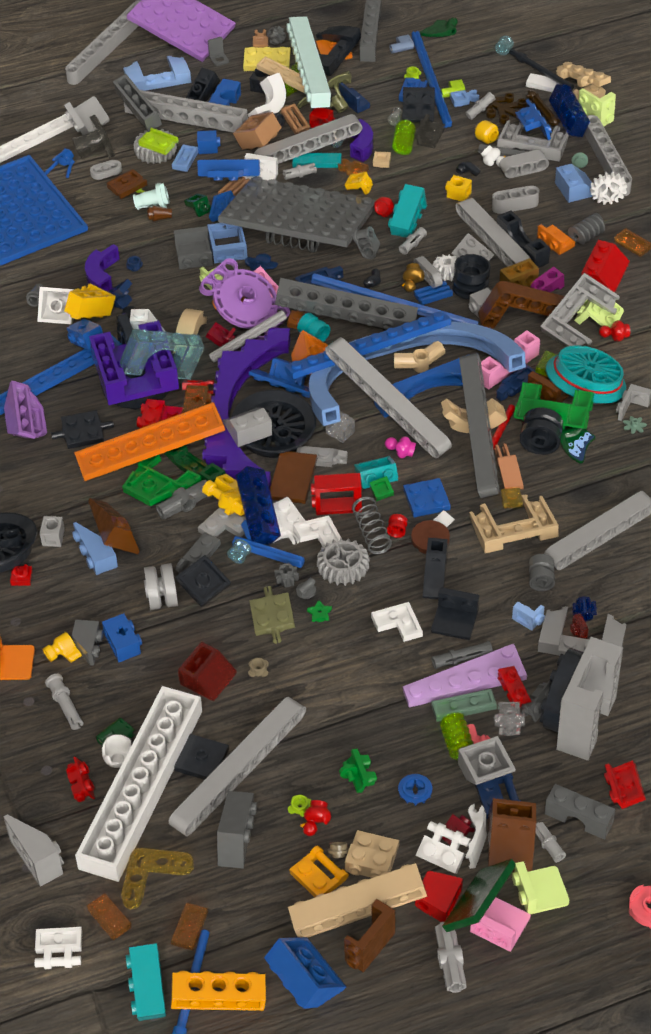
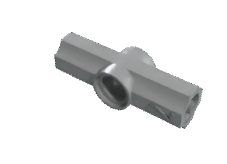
(450, 959)

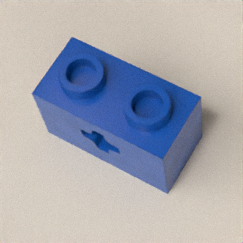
(80, 332)
(121, 637)

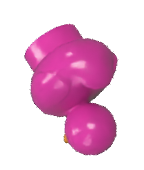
(403, 447)

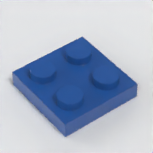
(426, 497)

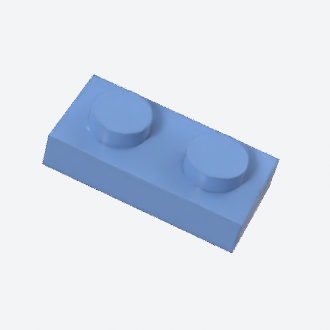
(185, 158)

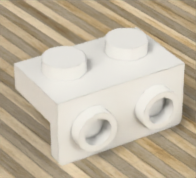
(268, 166)

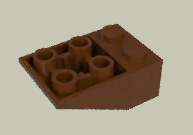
(511, 832)

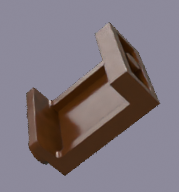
(363, 952)

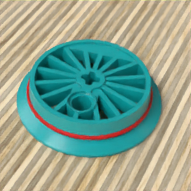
(587, 370)

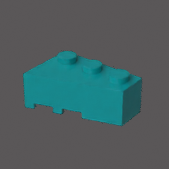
(407, 211)
(146, 982)

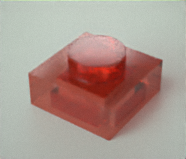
(579, 626)

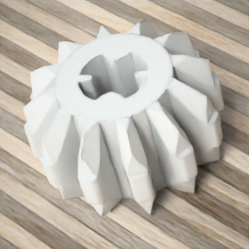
(445, 266)

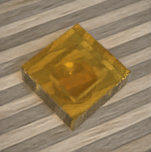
(511, 498)

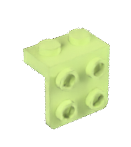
(600, 107)
(598, 314)
(540, 888)

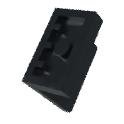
(418, 103)
(455, 613)

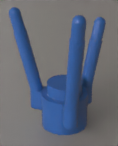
(63, 158)

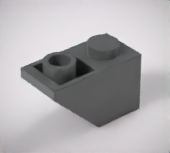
(86, 638)

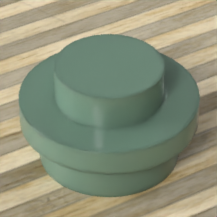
(580, 160)

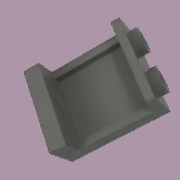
(193, 247)

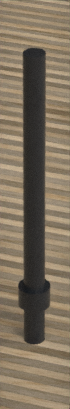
(521, 57)

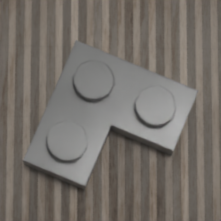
(219, 521)

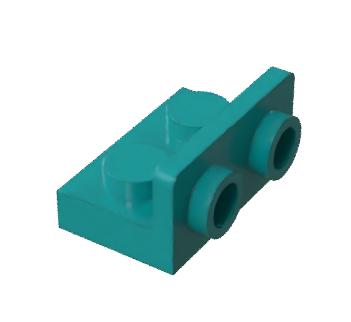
(376, 469)

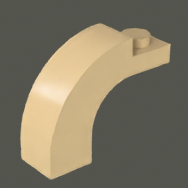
(190, 322)
(458, 416)

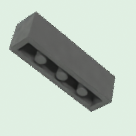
(137, 102)

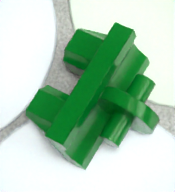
(355, 771)

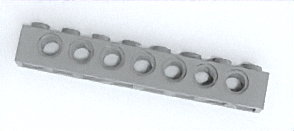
(195, 112)

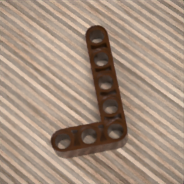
(517, 296)

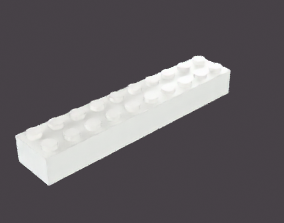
(138, 784)

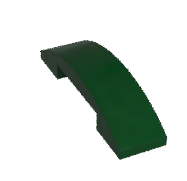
(186, 461)

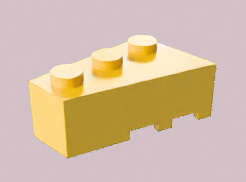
(89, 302)

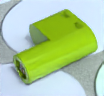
(454, 86)

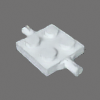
(287, 516)

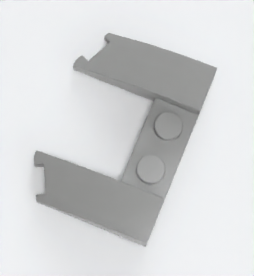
(552, 148)
(584, 289)
(553, 642)

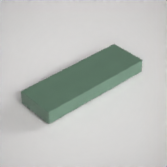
(465, 704)

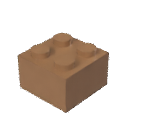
(257, 130)

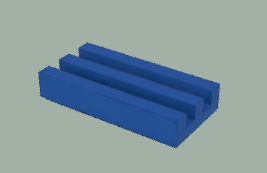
(429, 294)

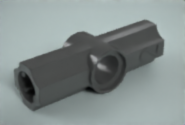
(181, 500)

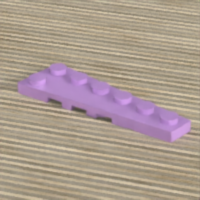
(464, 678)

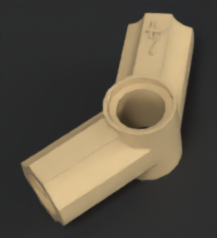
(420, 358)

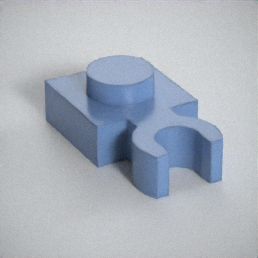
(462, 98)

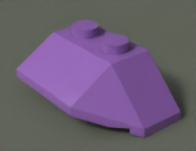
(24, 412)

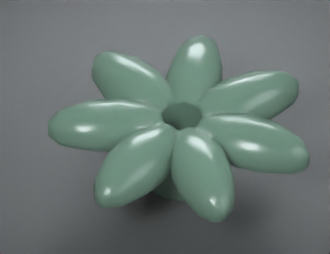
(634, 424)

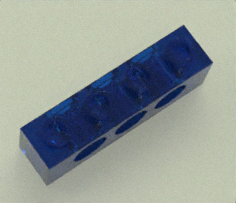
(569, 110)
(258, 505)

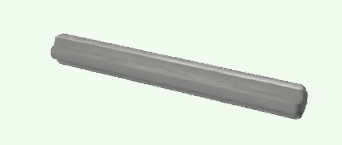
(250, 334)

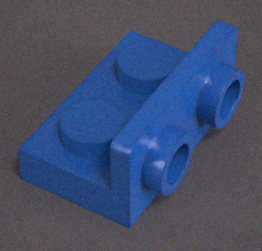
(219, 203)

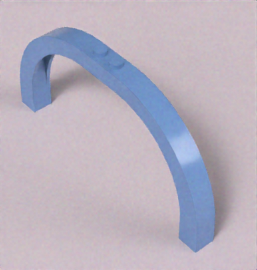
(458, 333)

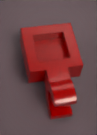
(198, 383)

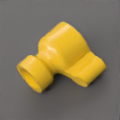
(63, 646)

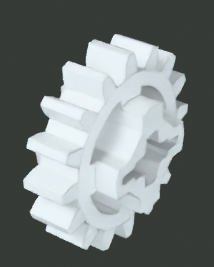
(616, 185)

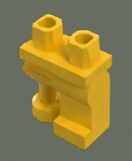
(227, 492)

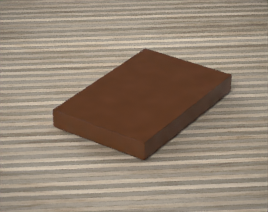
(293, 476)

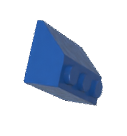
(304, 971)

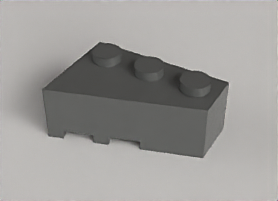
(235, 829)

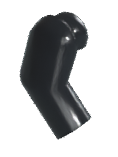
(466, 167)
(373, 280)

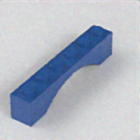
(443, 375)

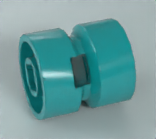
(314, 326)

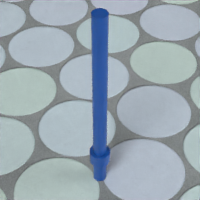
(180, 1028)

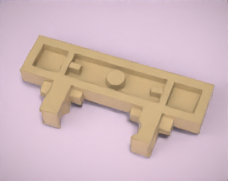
(583, 75)

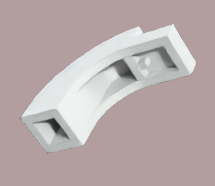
(275, 95)

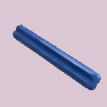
(274, 553)

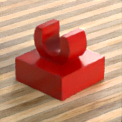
(21, 575)

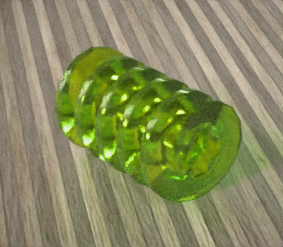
(403, 137)
(455, 733)

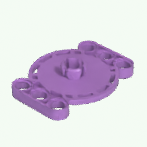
(229, 291)

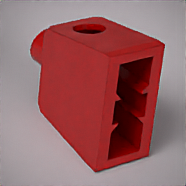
(441, 893)

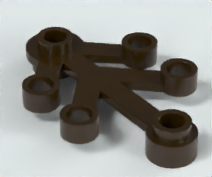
(505, 107)

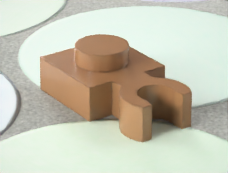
(260, 40)

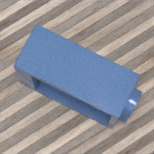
(234, 251)

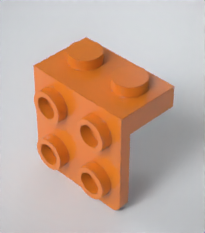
(16, 661)

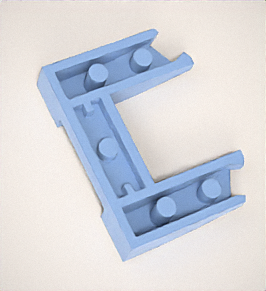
(179, 75)

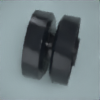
(541, 431)

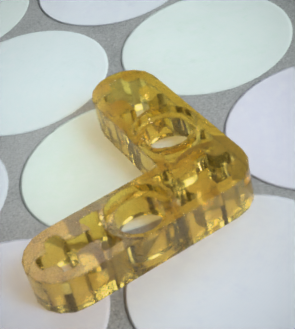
(148, 865)

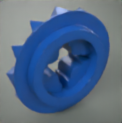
(423, 785)

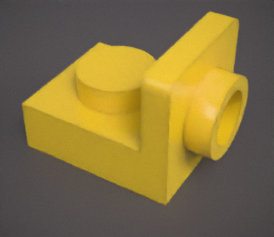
(359, 180)

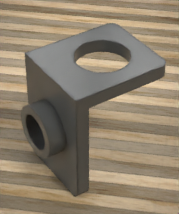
(216, 50)

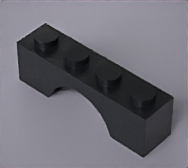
(536, 250)

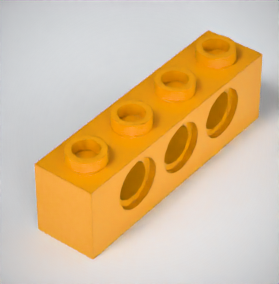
(208, 999)

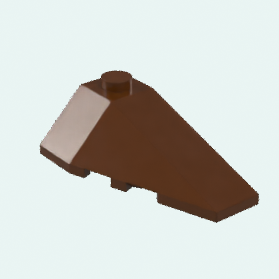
(113, 527)

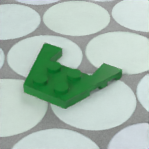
(153, 487)

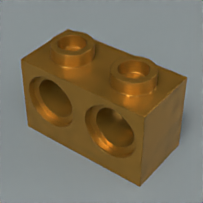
(520, 273)

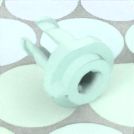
(154, 197)

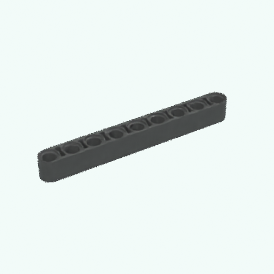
(479, 426)

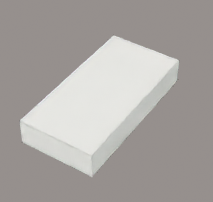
(540, 82)

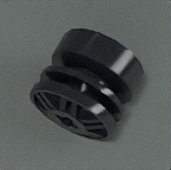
(470, 275)

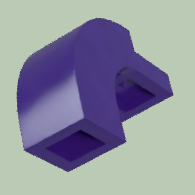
(362, 146)
(97, 263)

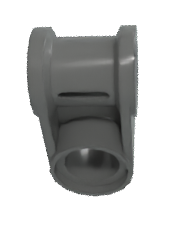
(367, 242)

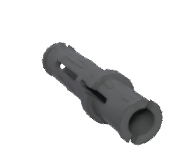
(463, 654)

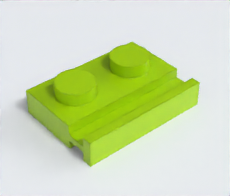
(158, 141)

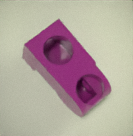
(548, 281)

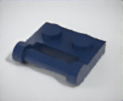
(491, 789)

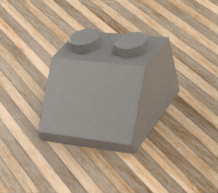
(249, 426)
(484, 761)

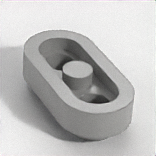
(106, 169)

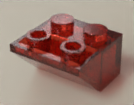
(206, 672)

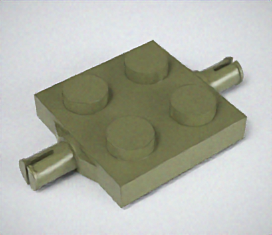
(272, 614)

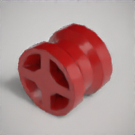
(397, 525)

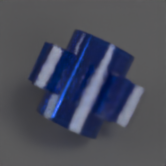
(585, 607)

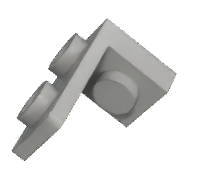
(636, 395)

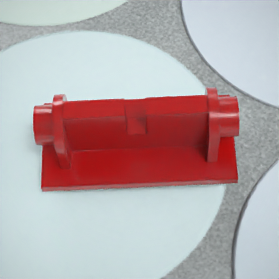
(512, 683)
(78, 773)

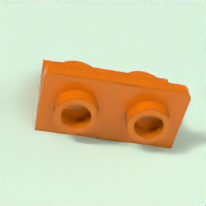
(555, 239)

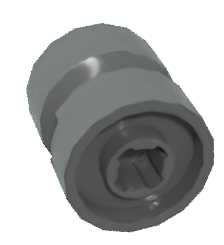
(541, 572)

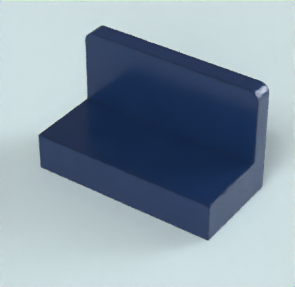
(353, 98)

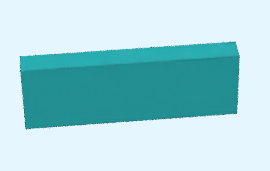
(321, 160)

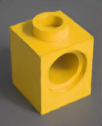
(458, 188)

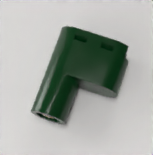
(118, 727)

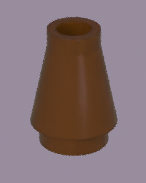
(158, 213)

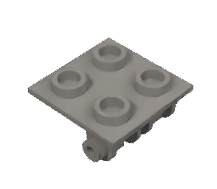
(470, 245)

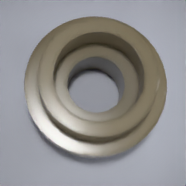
(338, 849)

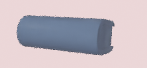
(403, 43)

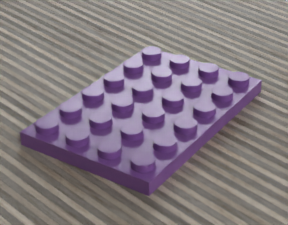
(182, 24)

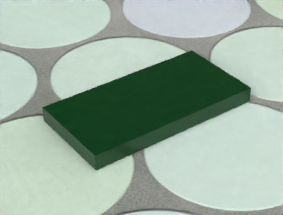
(479, 895)

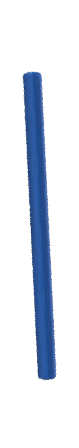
(432, 81)
(347, 287)

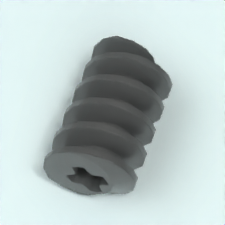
(587, 229)

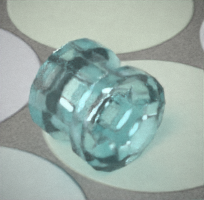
(504, 45)
(239, 551)

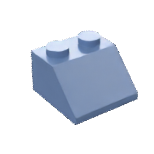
(573, 183)

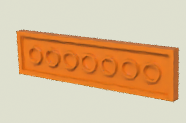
(149, 441)

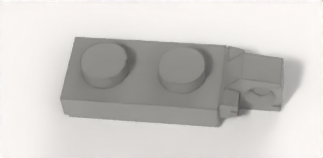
(326, 456)

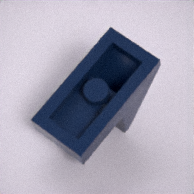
(121, 292)

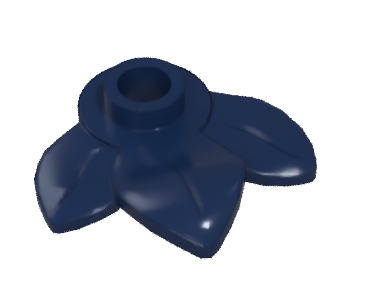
(262, 260)

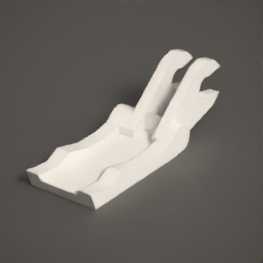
(477, 843)

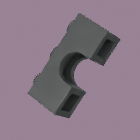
(596, 816)

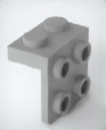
(82, 113)

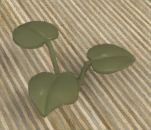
(337, 100)

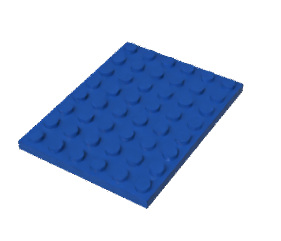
(32, 211)

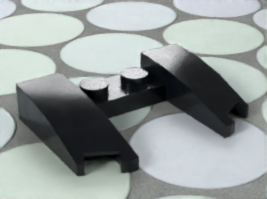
(346, 39)

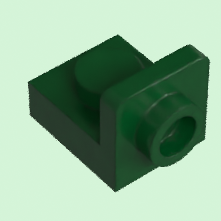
(199, 204)

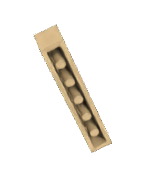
(355, 901)

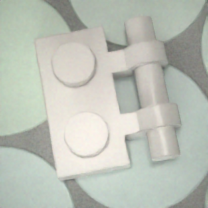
(440, 854)
(57, 941)

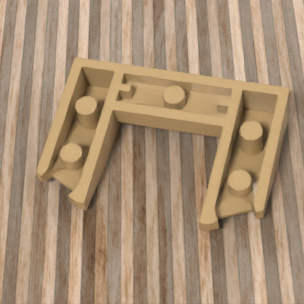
(540, 524)

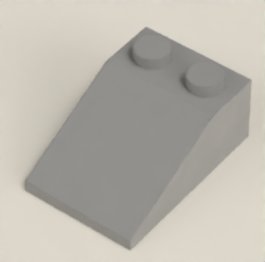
(36, 850)

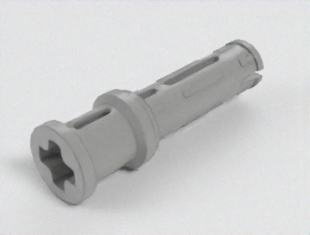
(61, 694)

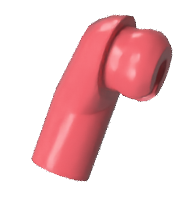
(476, 738)

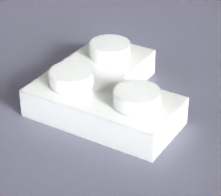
(317, 528)
(400, 617)

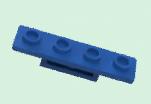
(531, 118)
(228, 168)
(278, 377)

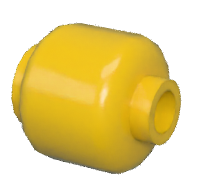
(486, 132)

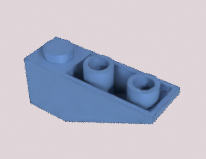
(99, 556)

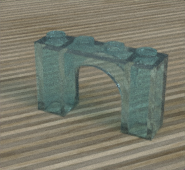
(145, 343)

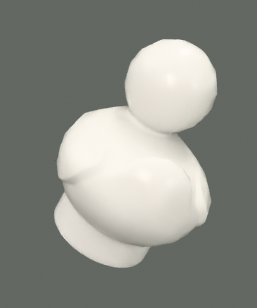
(490, 155)

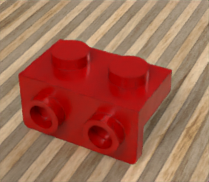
(625, 784)

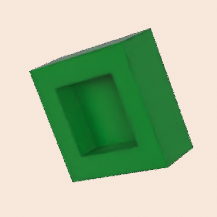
(381, 488)

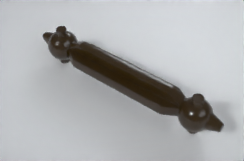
(547, 113)

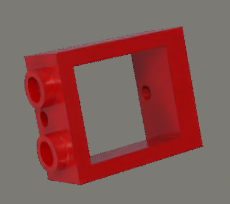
(336, 483)

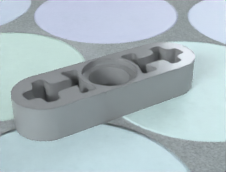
(432, 275)

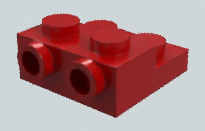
(156, 411)

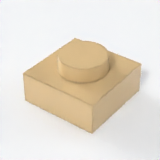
(381, 159)

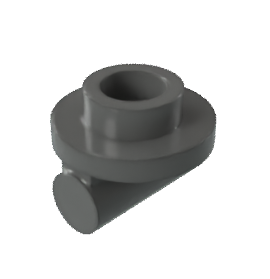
(306, 589)

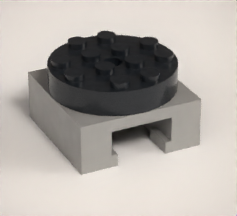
(578, 693)

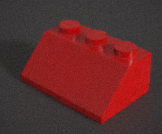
(606, 265)

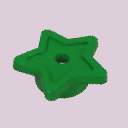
(319, 617)

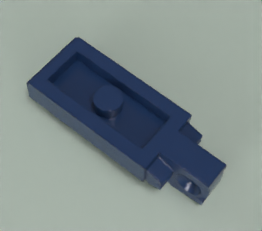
(335, 273)
(513, 383)

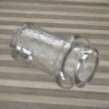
(394, 117)

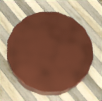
(426, 530)

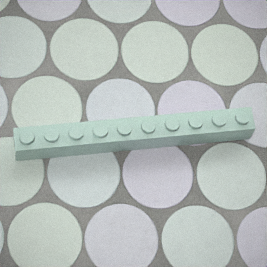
(308, 62)

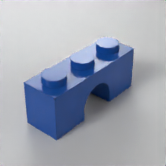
(226, 92)

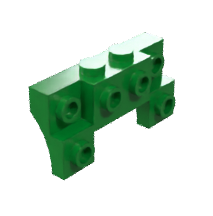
(573, 414)

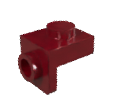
(220, 335)
(460, 824)

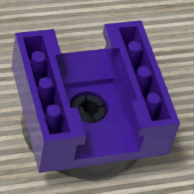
(132, 390)

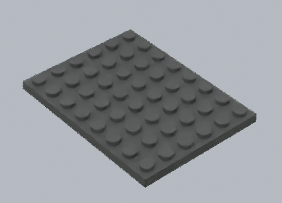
(298, 211)

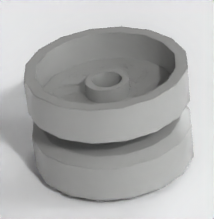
(160, 586)

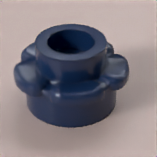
(134, 263)

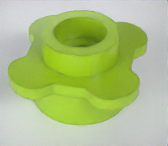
(412, 72)
(299, 800)

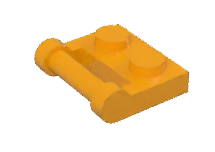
(313, 878)

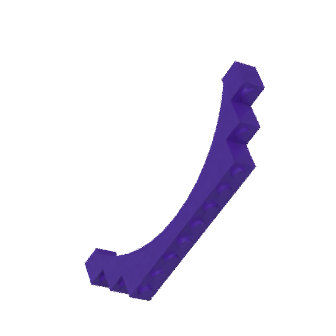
(230, 377)

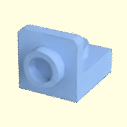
(528, 617)

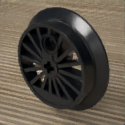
(284, 428)
(16, 539)

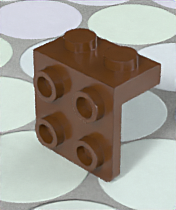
(549, 390)

